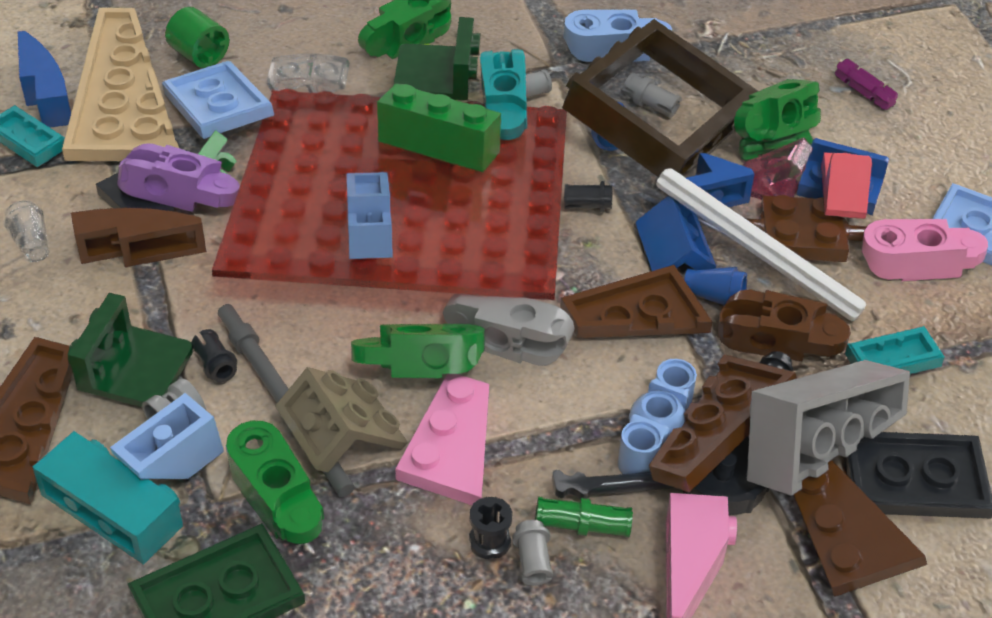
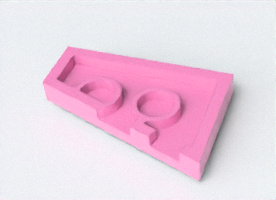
(450, 442)

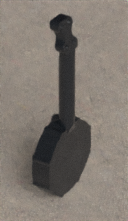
(726, 479)

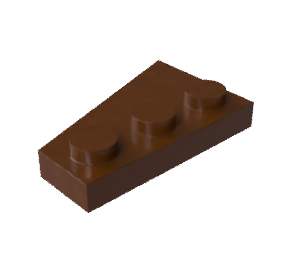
(638, 306)
(852, 534)

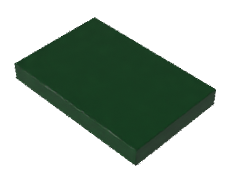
(227, 580)

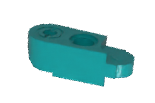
(505, 89)

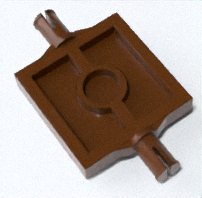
(806, 229)

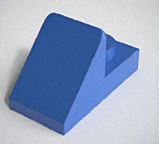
(723, 180)

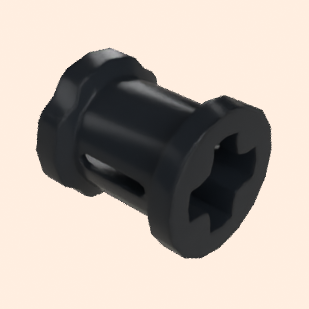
(485, 522)

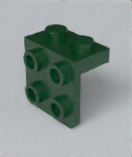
(440, 67)
(123, 359)

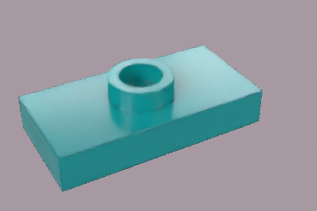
(29, 136)
(906, 350)

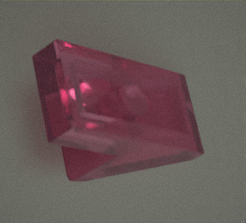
(778, 169)

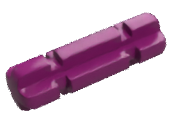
(866, 84)

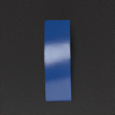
(42, 81)

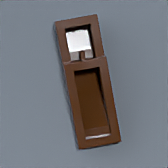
(137, 235)

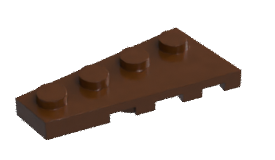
(29, 413)
(714, 423)

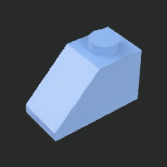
(171, 442)

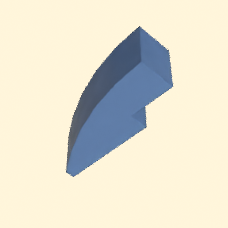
(369, 216)

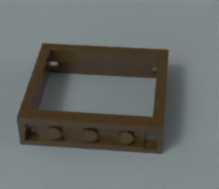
(633, 134)

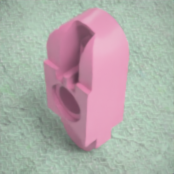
(921, 249)

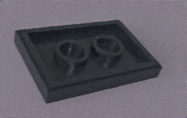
(923, 474)

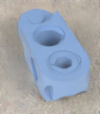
(596, 31)

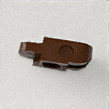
(782, 323)

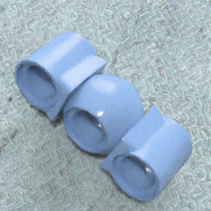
(656, 415)

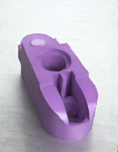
(176, 178)

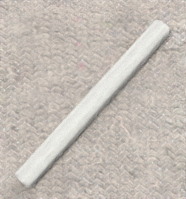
(761, 244)

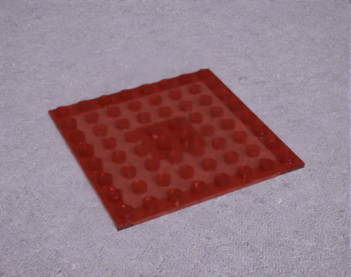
(449, 222)

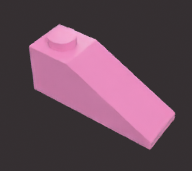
(695, 548)

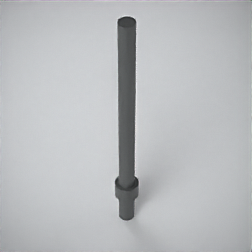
(247, 342)

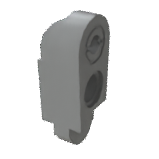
(514, 326)

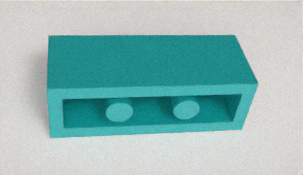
(109, 496)

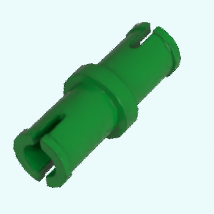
(584, 516)

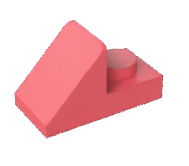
(846, 184)

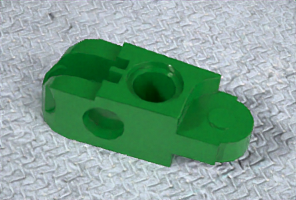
(405, 23)
(779, 111)
(422, 349)
(274, 482)

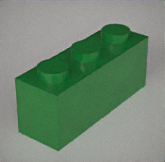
(439, 127)

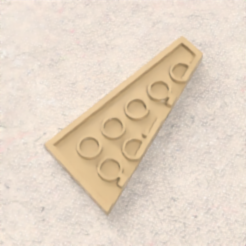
(117, 94)

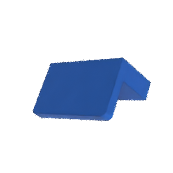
(674, 237)

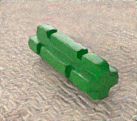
(751, 149)

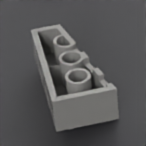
(818, 417)

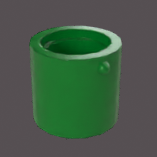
(197, 37)

